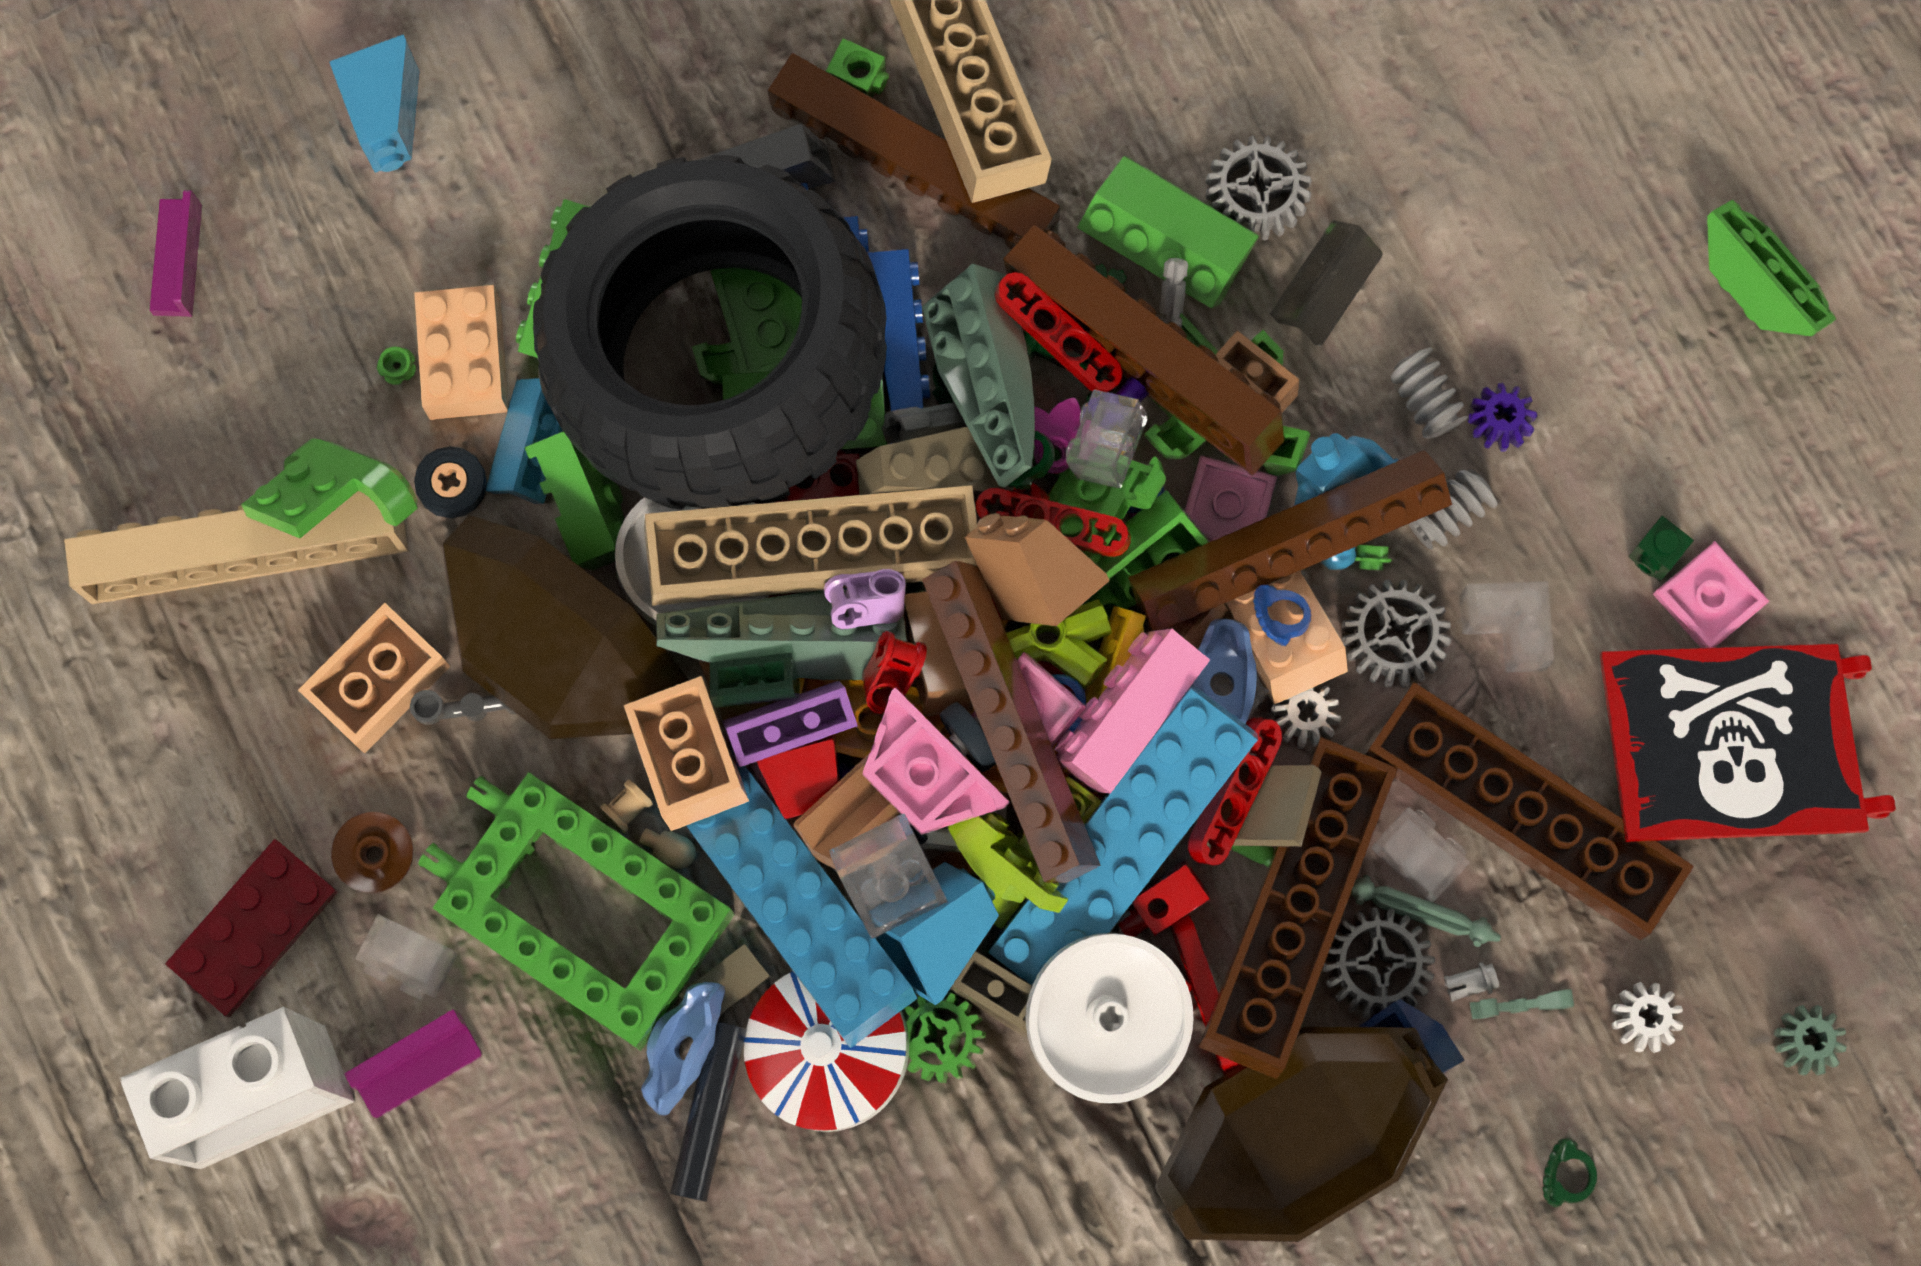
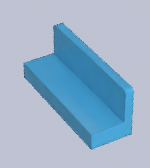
(526, 422)

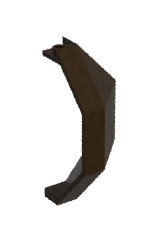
(548, 633)
(1303, 1147)

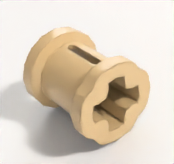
(626, 805)

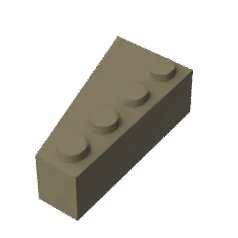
(927, 463)

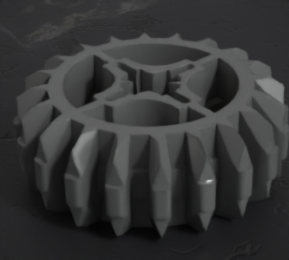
(1378, 943)

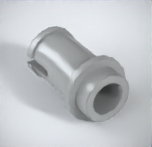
(1472, 981)

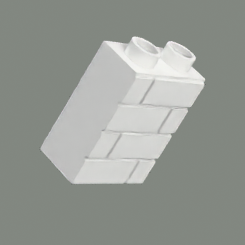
(237, 1089)

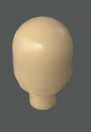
(670, 848)

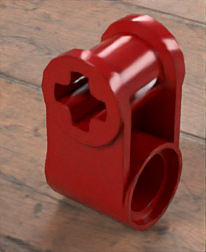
(891, 665)

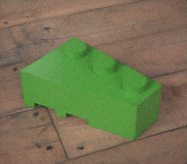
(585, 500)

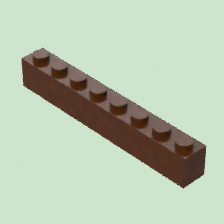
(900, 149)
(1290, 541)
(1011, 723)

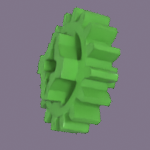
(956, 1030)

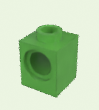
(852, 56)

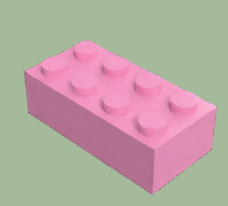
(1129, 709)

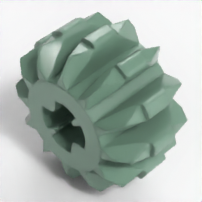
(1810, 1055)

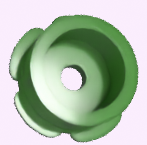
(396, 355)
(1372, 556)

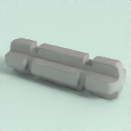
(1173, 290)

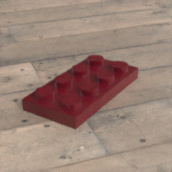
(251, 928)

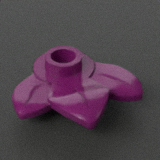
(1060, 427)

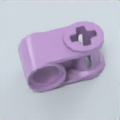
(869, 598)

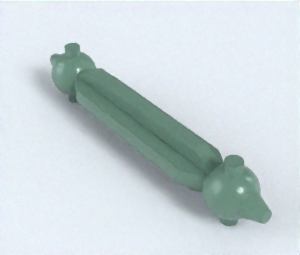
(1424, 911)

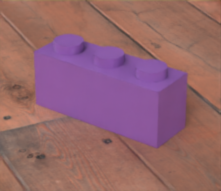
(789, 723)

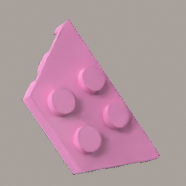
(925, 772)

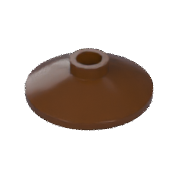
(358, 838)

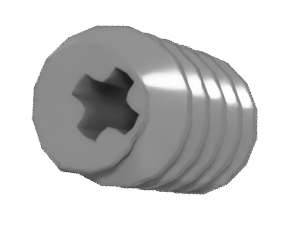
(1427, 394)
(1466, 495)

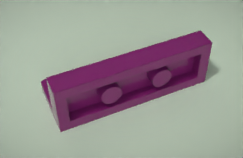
(176, 256)
(414, 1063)

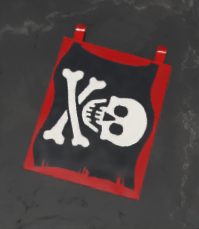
(1736, 742)

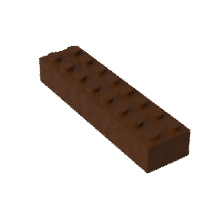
(1156, 354)
(1529, 812)
(1298, 914)

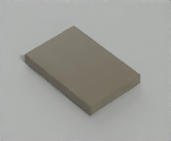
(1280, 808)

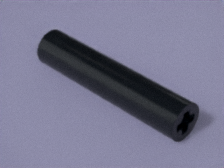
(708, 1114)

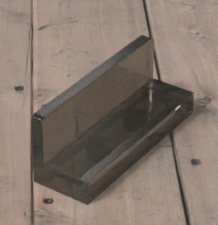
(1328, 281)

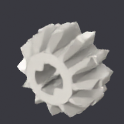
(1321, 716)
(1659, 1010)

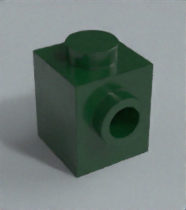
(1660, 549)

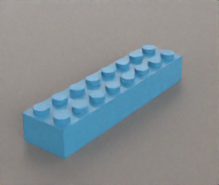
(1134, 830)
(804, 914)

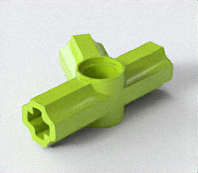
(1070, 651)

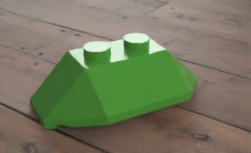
(1764, 274)

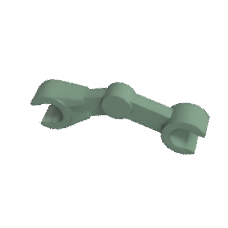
(1551, 1001)

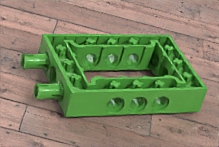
(517, 825)

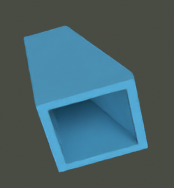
(381, 100)
(941, 941)

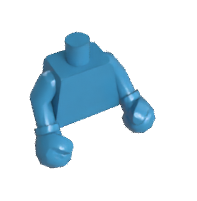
(1335, 463)

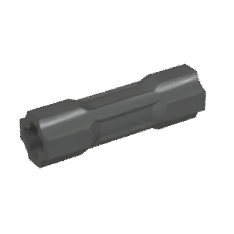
(920, 422)

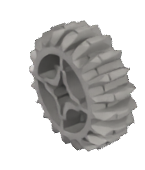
(1274, 184)
(1388, 617)

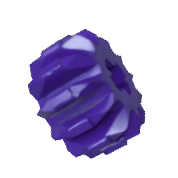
(1501, 430)

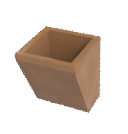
(1032, 569)

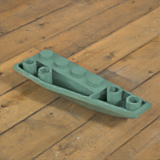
(985, 369)
(775, 626)

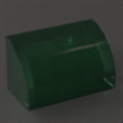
(754, 680)

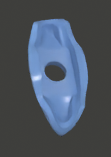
(1230, 654)
(693, 1018)

